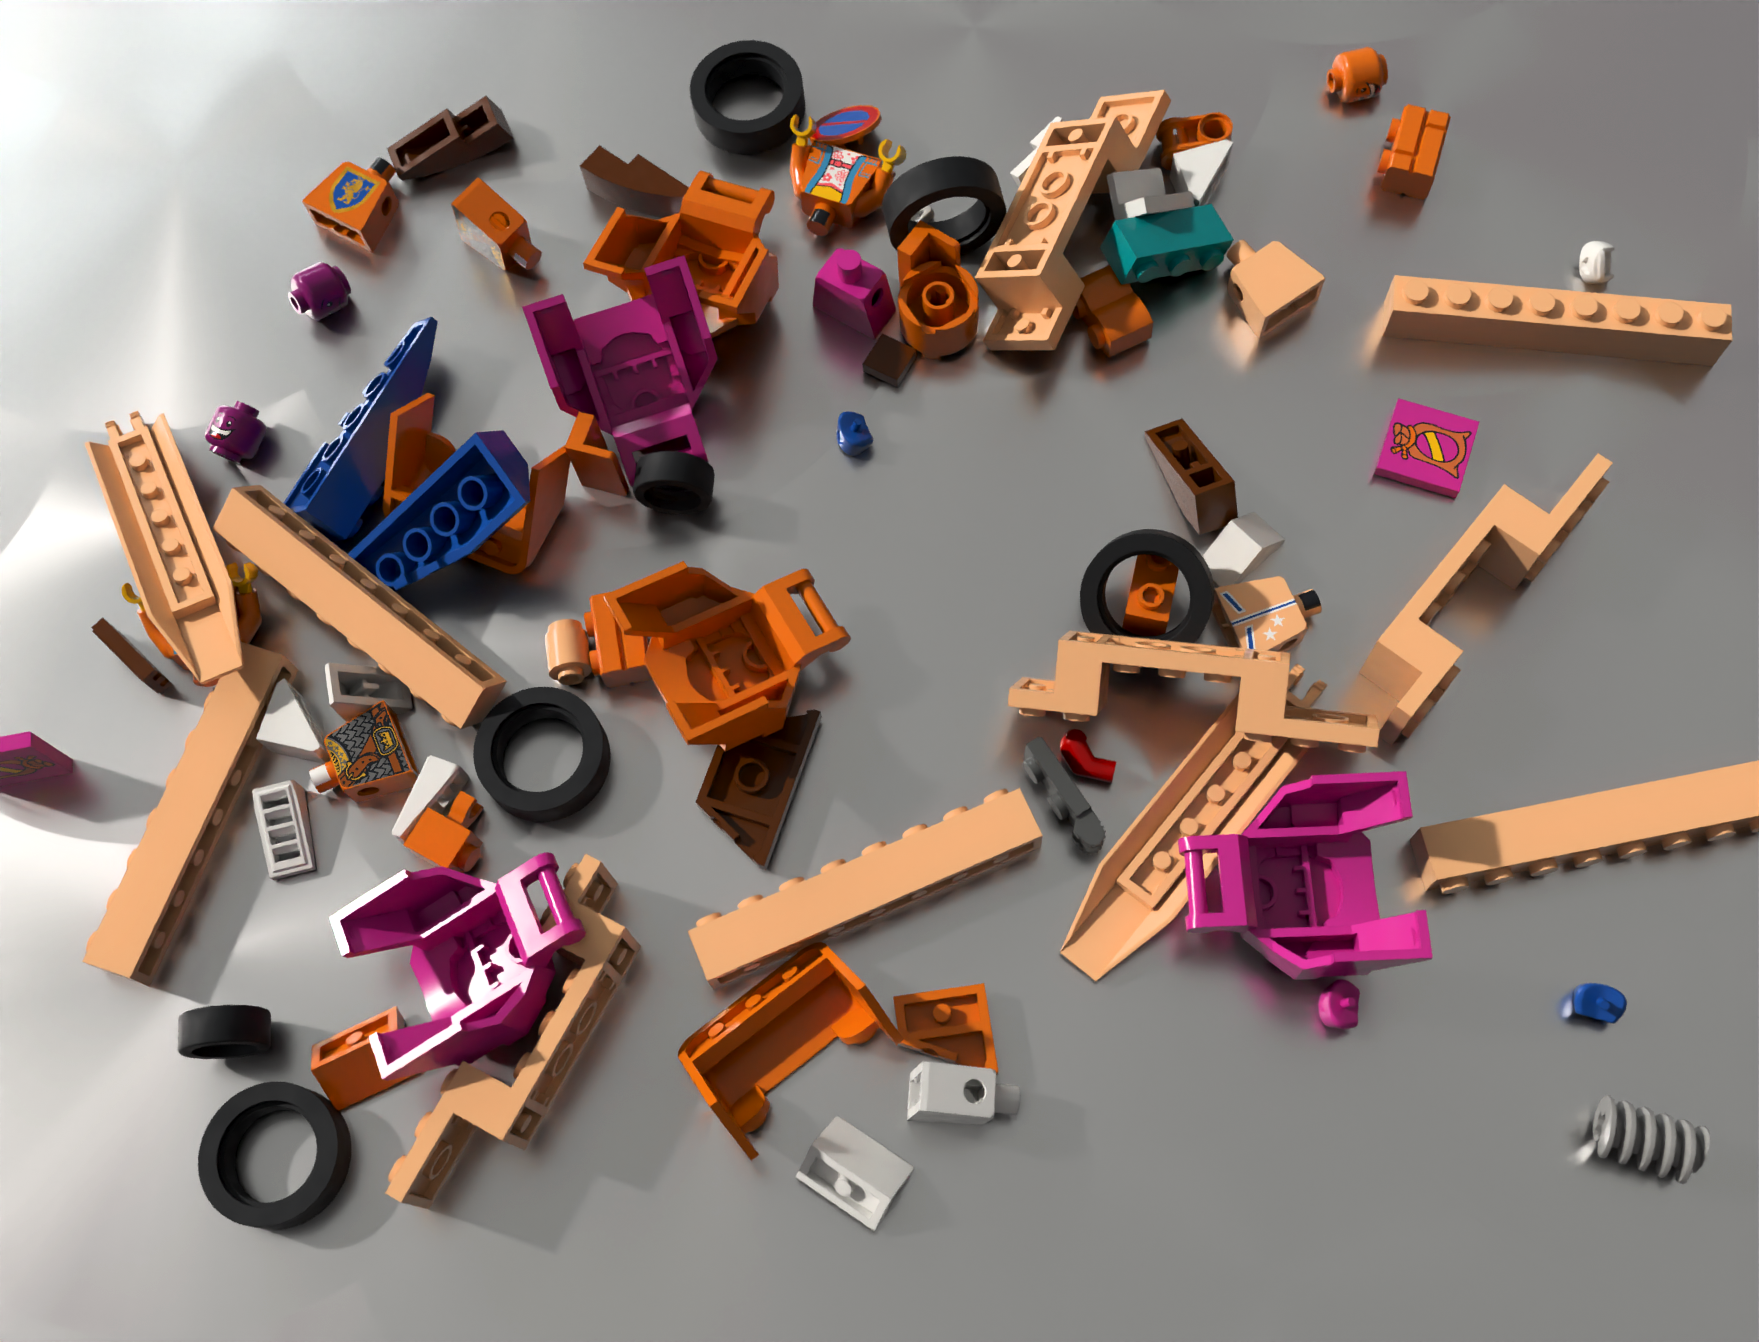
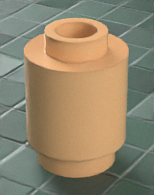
(567, 652)

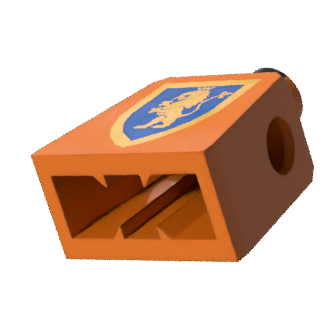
(355, 202)

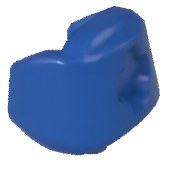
(853, 433)
(1599, 1002)

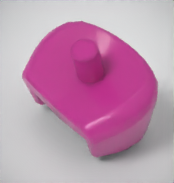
(1339, 1005)

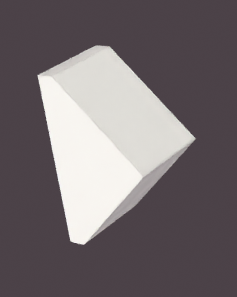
(1200, 169)
(1241, 549)
(358, 688)
(290, 726)

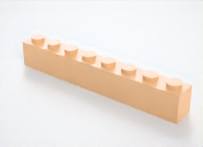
(1557, 320)
(359, 606)
(187, 821)
(1588, 828)
(865, 887)

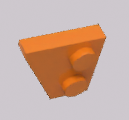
(948, 1025)

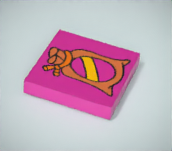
(1427, 448)
(30, 758)

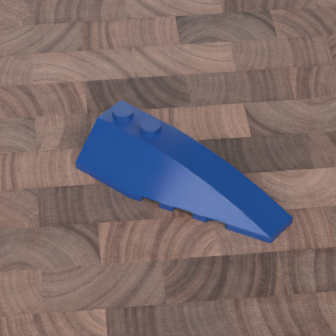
(351, 469)
(449, 512)

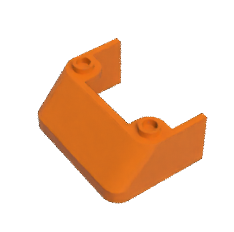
(418, 452)
(777, 1031)

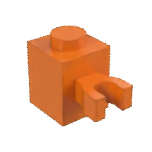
(447, 839)

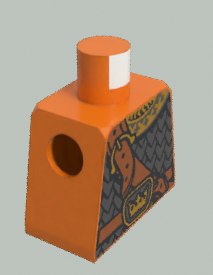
(494, 227)
(367, 757)

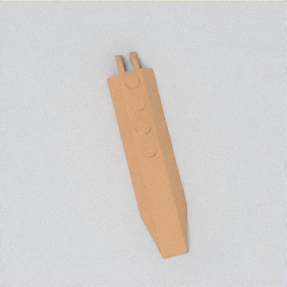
(169, 546)
(1143, 875)

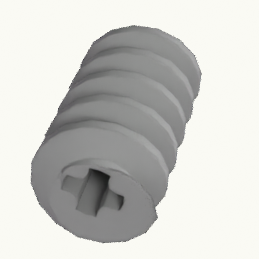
(1650, 1138)

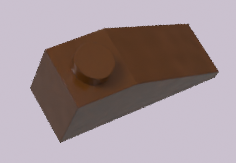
(1194, 476)

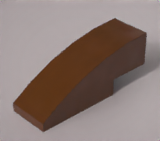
(450, 140)
(634, 185)

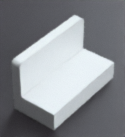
(1143, 193)
(854, 1172)

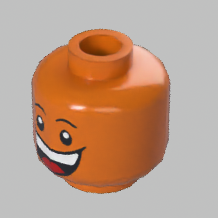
(1357, 74)

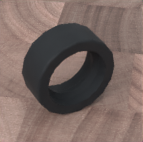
(674, 482)
(224, 1032)

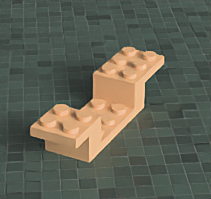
(1026, 260)
(1508, 541)
(1262, 711)
(515, 1112)

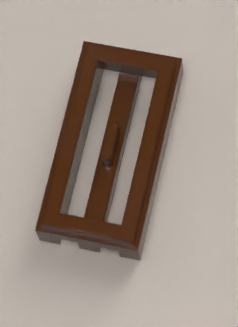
(131, 656)

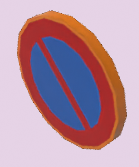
(847, 125)

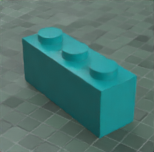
(1166, 244)

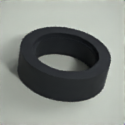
(738, 60)
(941, 180)
(1157, 543)
(513, 714)
(225, 1131)

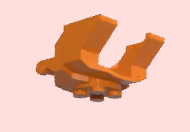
(720, 243)
(724, 653)

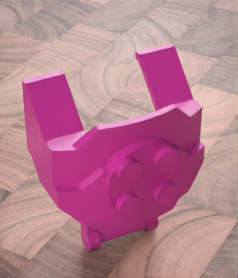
(632, 362)
(1306, 882)
(472, 952)

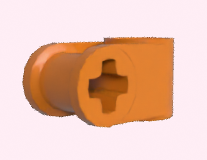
(1191, 133)

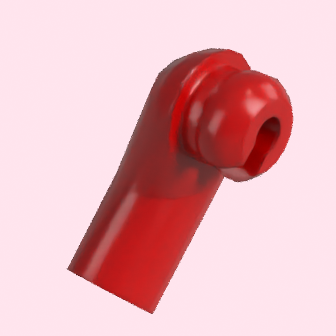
(1081, 759)

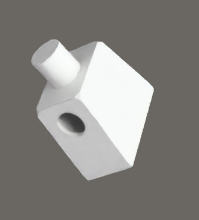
(938, 1094)

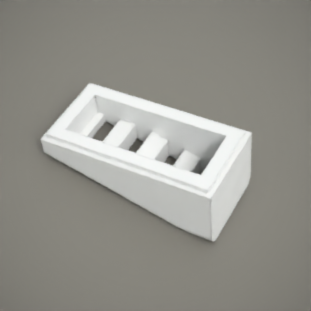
(434, 788)
(264, 800)

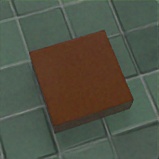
(889, 360)

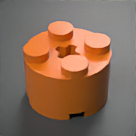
(938, 309)

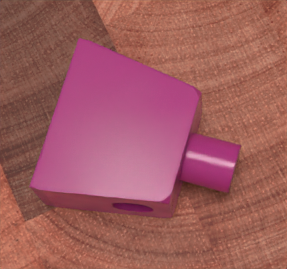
(854, 293)

